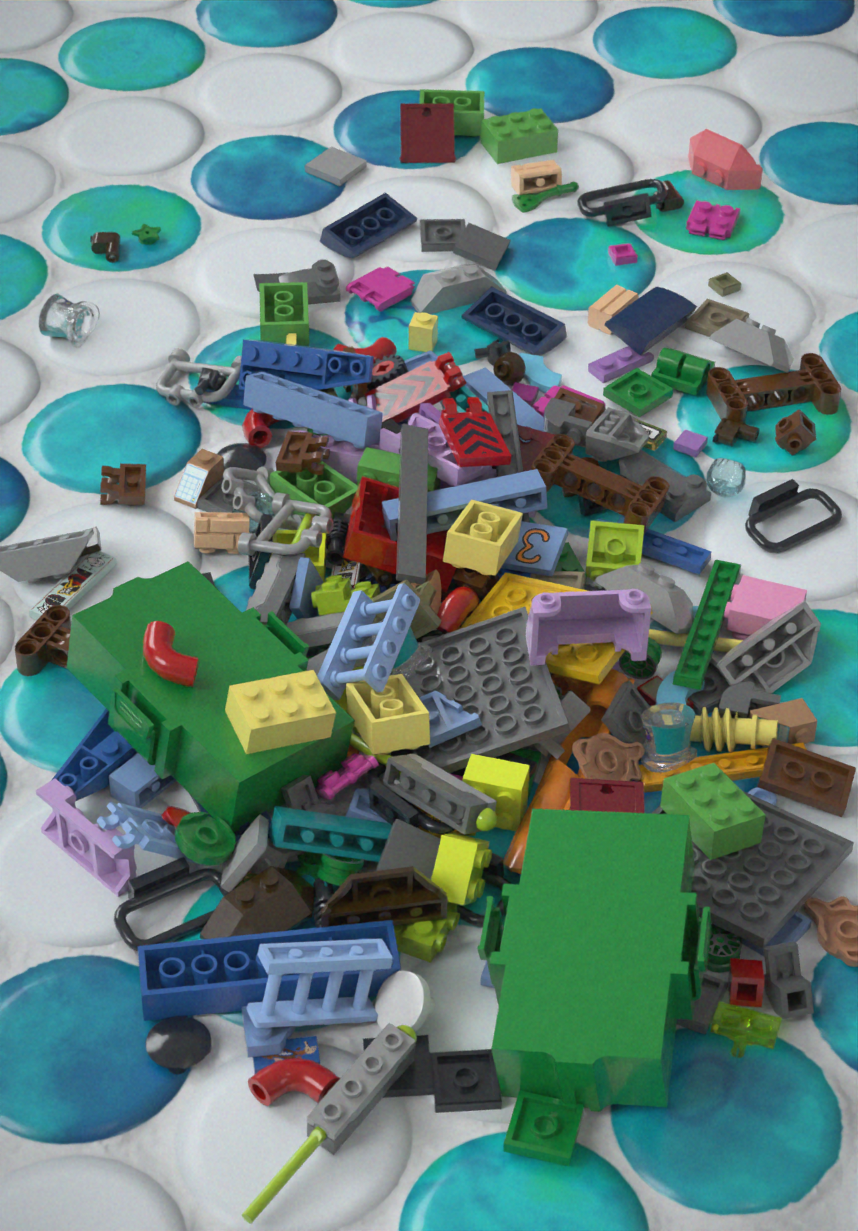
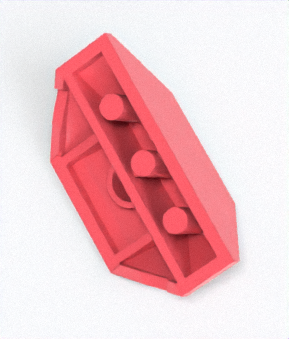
(723, 162)

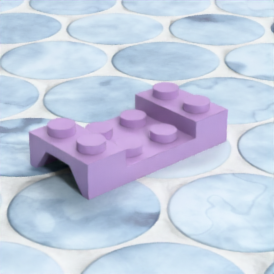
(438, 452)
(86, 841)

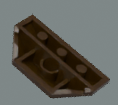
(385, 895)
(264, 904)

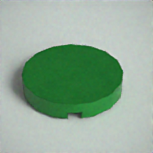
(205, 838)

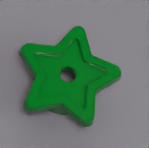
(147, 235)
(306, 861)

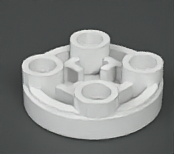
(404, 1001)

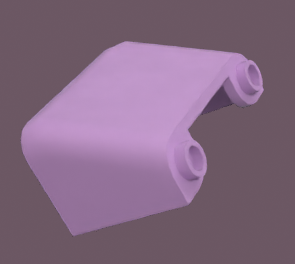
(588, 618)

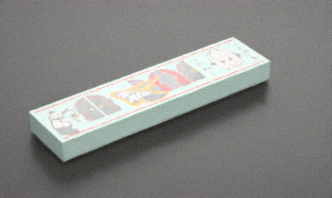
(76, 583)

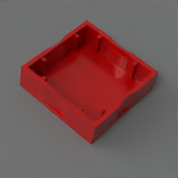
(371, 543)

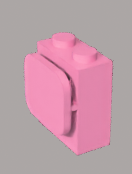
(758, 603)

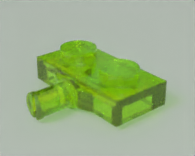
(745, 1027)

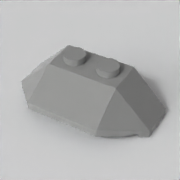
(452, 288)
(755, 342)
(615, 436)
(43, 556)
(668, 602)
(774, 651)

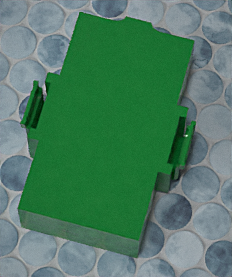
(185, 726)
(596, 957)

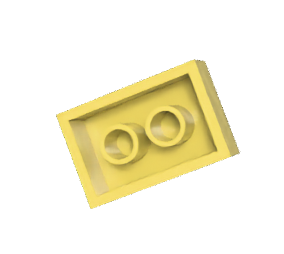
(482, 537)
(280, 711)
(388, 718)

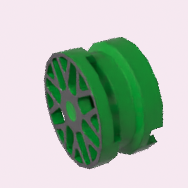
(722, 948)

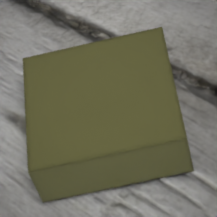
(724, 284)

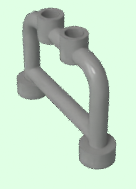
(179, 361)
(247, 502)
(283, 507)

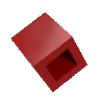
(745, 982)

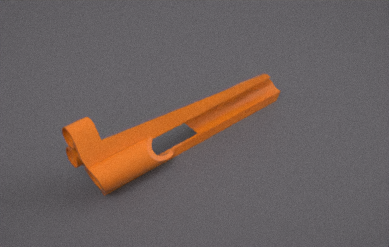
(554, 785)

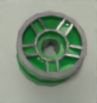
(645, 668)
(337, 868)

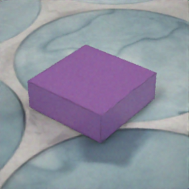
(690, 443)

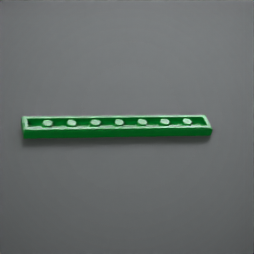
(706, 625)

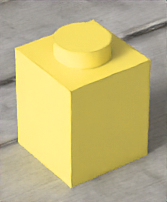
(423, 332)

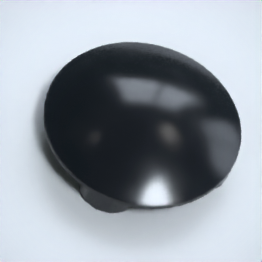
(243, 456)
(178, 1043)

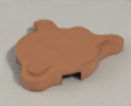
(608, 758)
(836, 927)

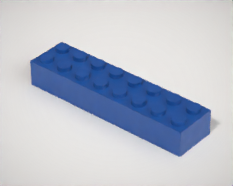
(228, 974)

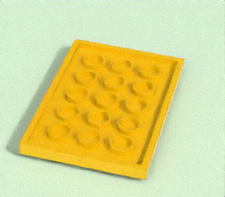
(579, 661)

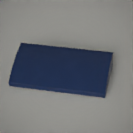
(366, 226)
(650, 318)
(516, 322)

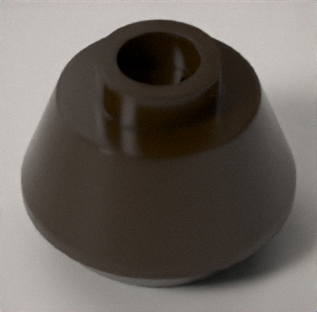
(509, 368)

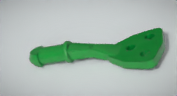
(529, 202)

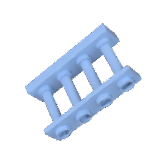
(352, 630)
(318, 957)

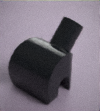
(493, 351)
(210, 380)

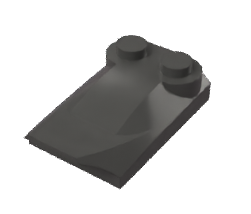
(320, 279)
(684, 492)

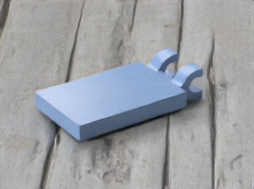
(142, 828)

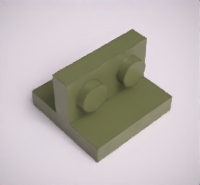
(424, 618)

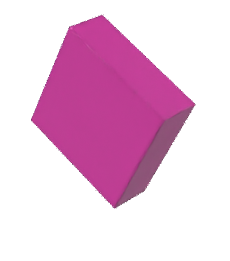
(622, 254)

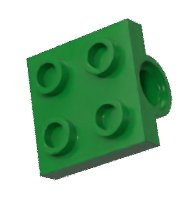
(682, 370)

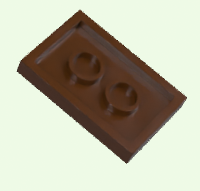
(807, 777)

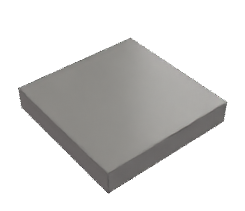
(335, 166)
(245, 853)

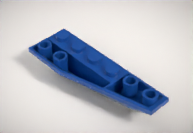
(304, 364)
(95, 759)

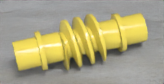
(732, 730)

